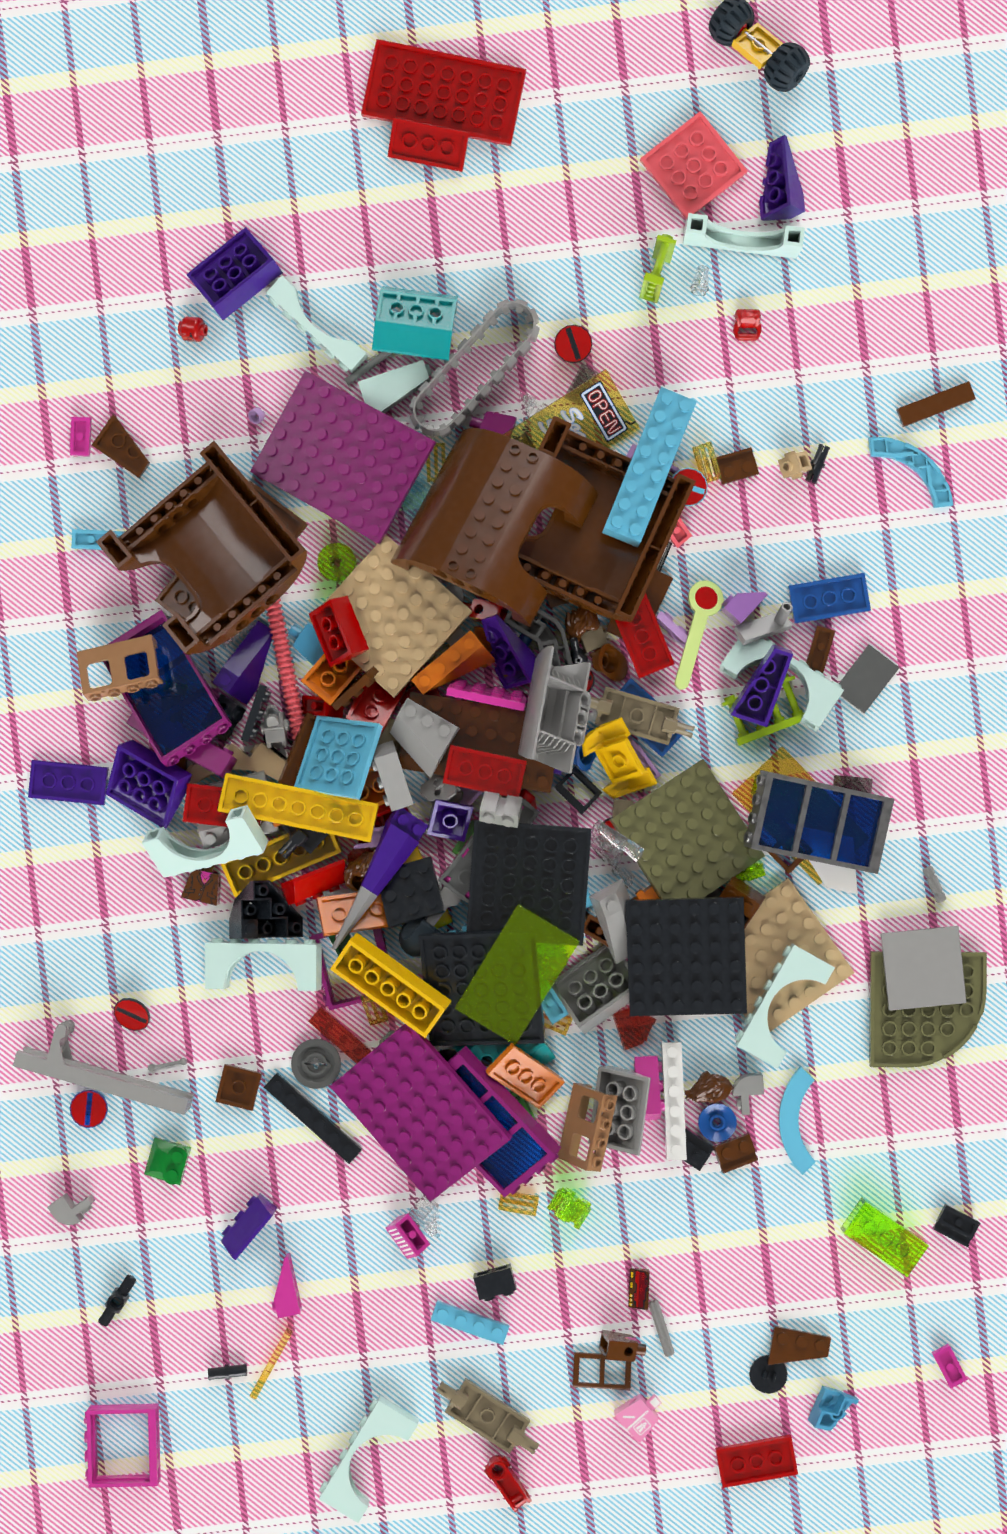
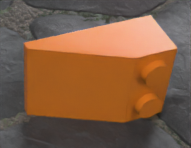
(333, 681)

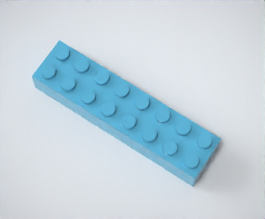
(649, 467)

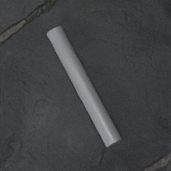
(366, 367)

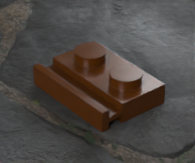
(737, 466)
(735, 1153)

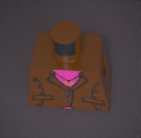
(203, 886)
(620, 1346)

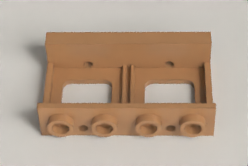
(116, 655)
(577, 1126)

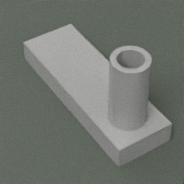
(765, 626)

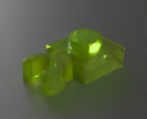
(752, 872)

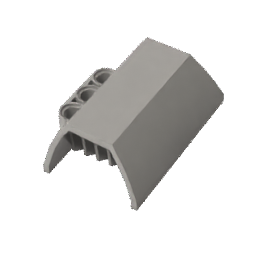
(555, 712)

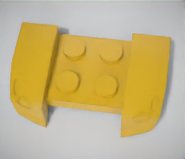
(618, 758)

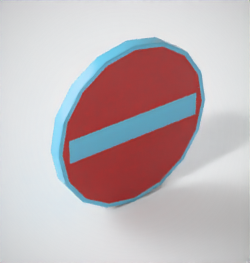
(700, 487)

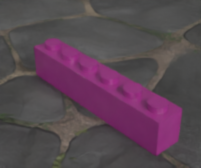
(208, 756)

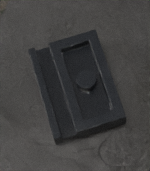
(697, 1150)
(956, 1225)

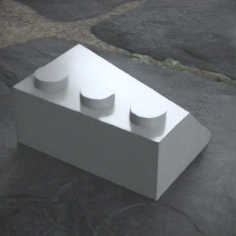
(423, 735)

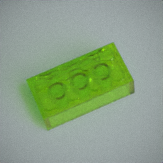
(884, 1237)

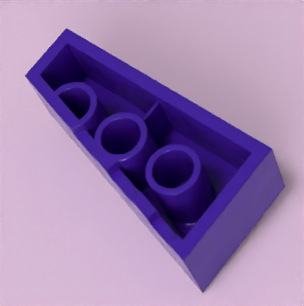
(763, 688)

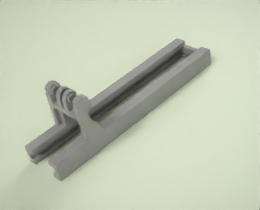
(60, 1065)

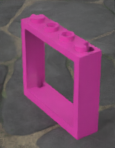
(90, 1437)

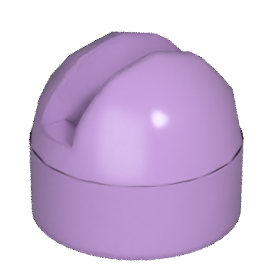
(252, 415)

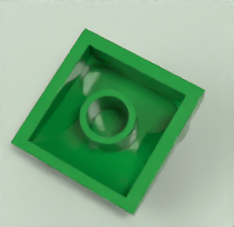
(167, 1161)

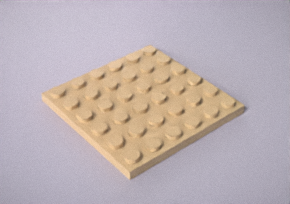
(400, 615)
(781, 922)

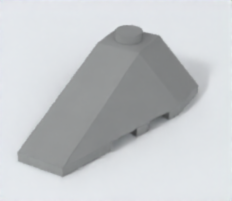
(611, 913)

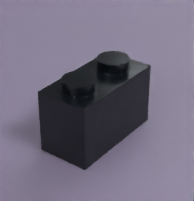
(495, 1282)

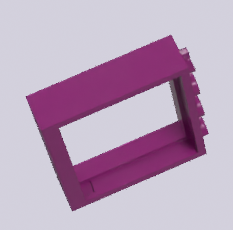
(329, 998)

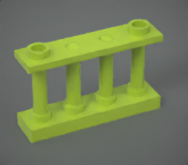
(653, 281)
(779, 722)

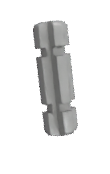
(934, 884)

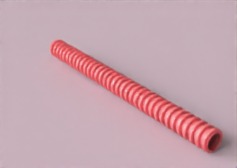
(286, 667)

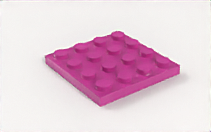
(483, 694)

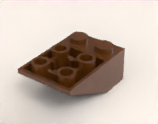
(752, 898)

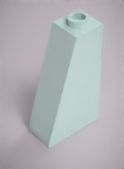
(394, 386)

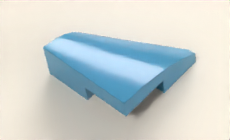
(830, 1408)

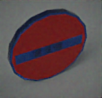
(88, 1108)

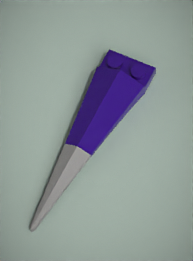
(395, 845)

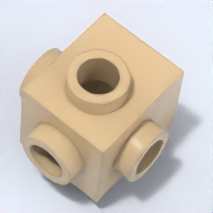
(794, 464)

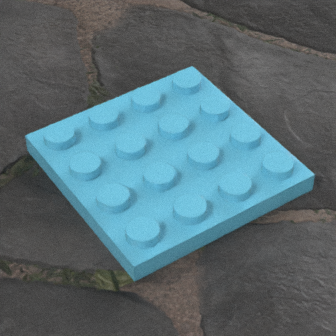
(338, 756)

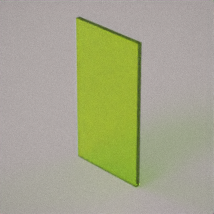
(517, 974)

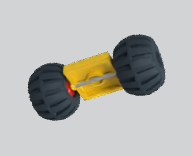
(783, 62)

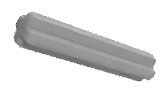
(661, 1328)

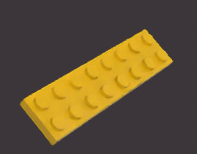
(299, 807)

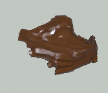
(579, 622)
(357, 870)
(709, 1088)

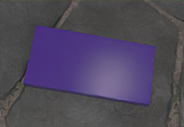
(68, 782)

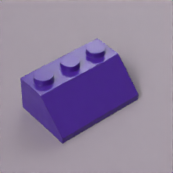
(247, 1225)

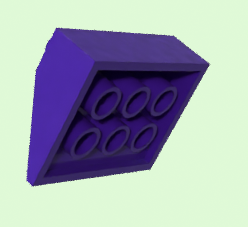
(234, 273)
(146, 783)

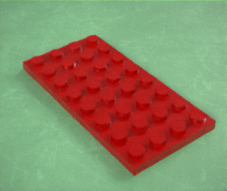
(444, 91)

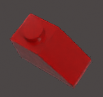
(317, 706)

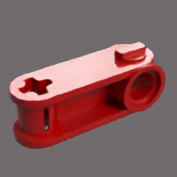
(507, 1482)

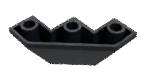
(263, 913)

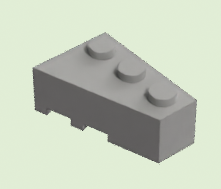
(391, 776)

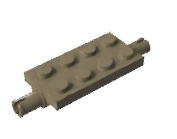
(641, 715)
(487, 1416)

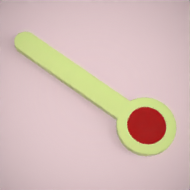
(705, 600)

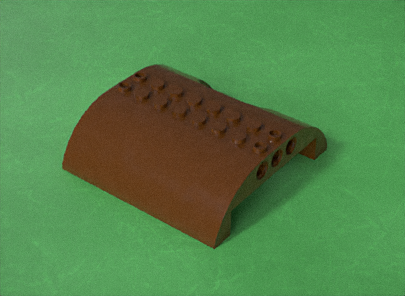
(484, 511)
(220, 546)
(584, 562)

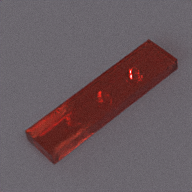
(339, 1035)

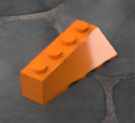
(455, 662)

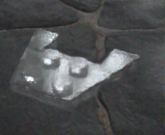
(611, 846)

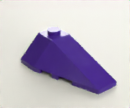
(782, 188)
(510, 653)
(244, 668)

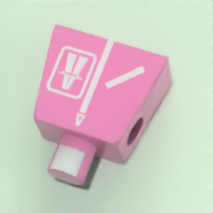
(638, 1415)

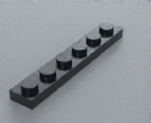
(313, 1118)

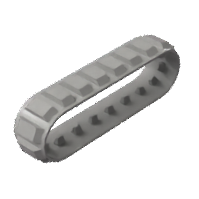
(464, 347)

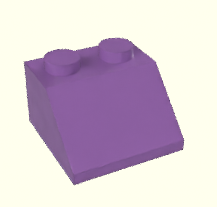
(741, 605)

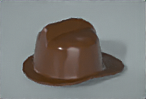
(609, 662)

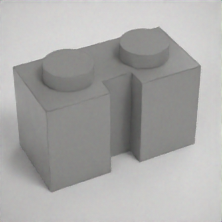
(500, 809)

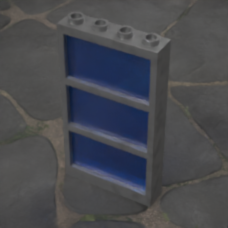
(818, 822)

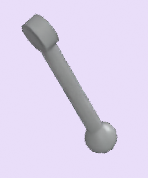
(152, 1067)

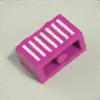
(407, 1236)

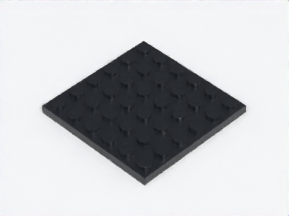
(531, 867)
(686, 956)
(449, 966)

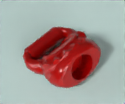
(747, 319)

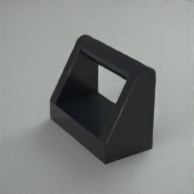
(570, 798)

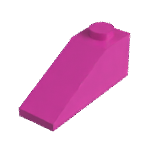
(287, 1297)

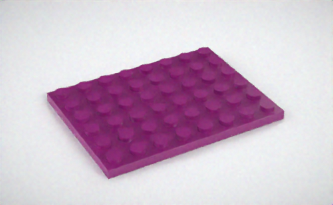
(343, 457)
(420, 1111)

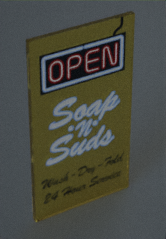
(592, 408)

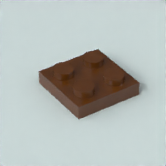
(238, 1087)

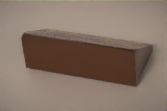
(639, 1288)

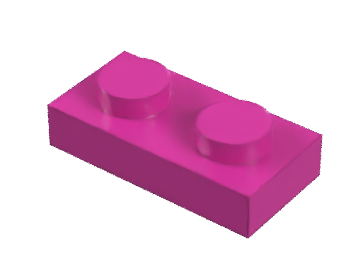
(80, 436)
(949, 1366)

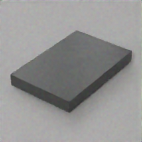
(867, 678)

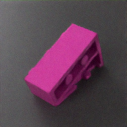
(651, 1067)

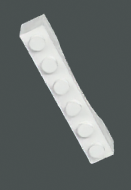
(674, 1101)

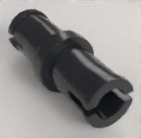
(817, 463)
(227, 1372)

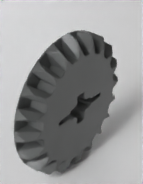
(325, 1073)

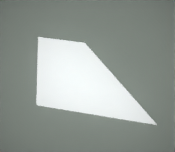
(836, 877)

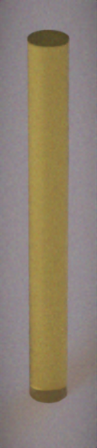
(271, 1363)

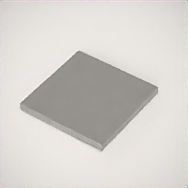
(923, 968)

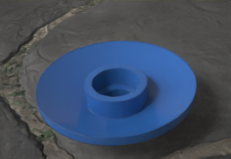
(724, 1129)

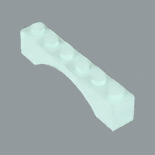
(345, 351)

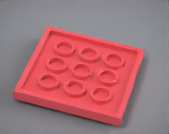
(693, 165)

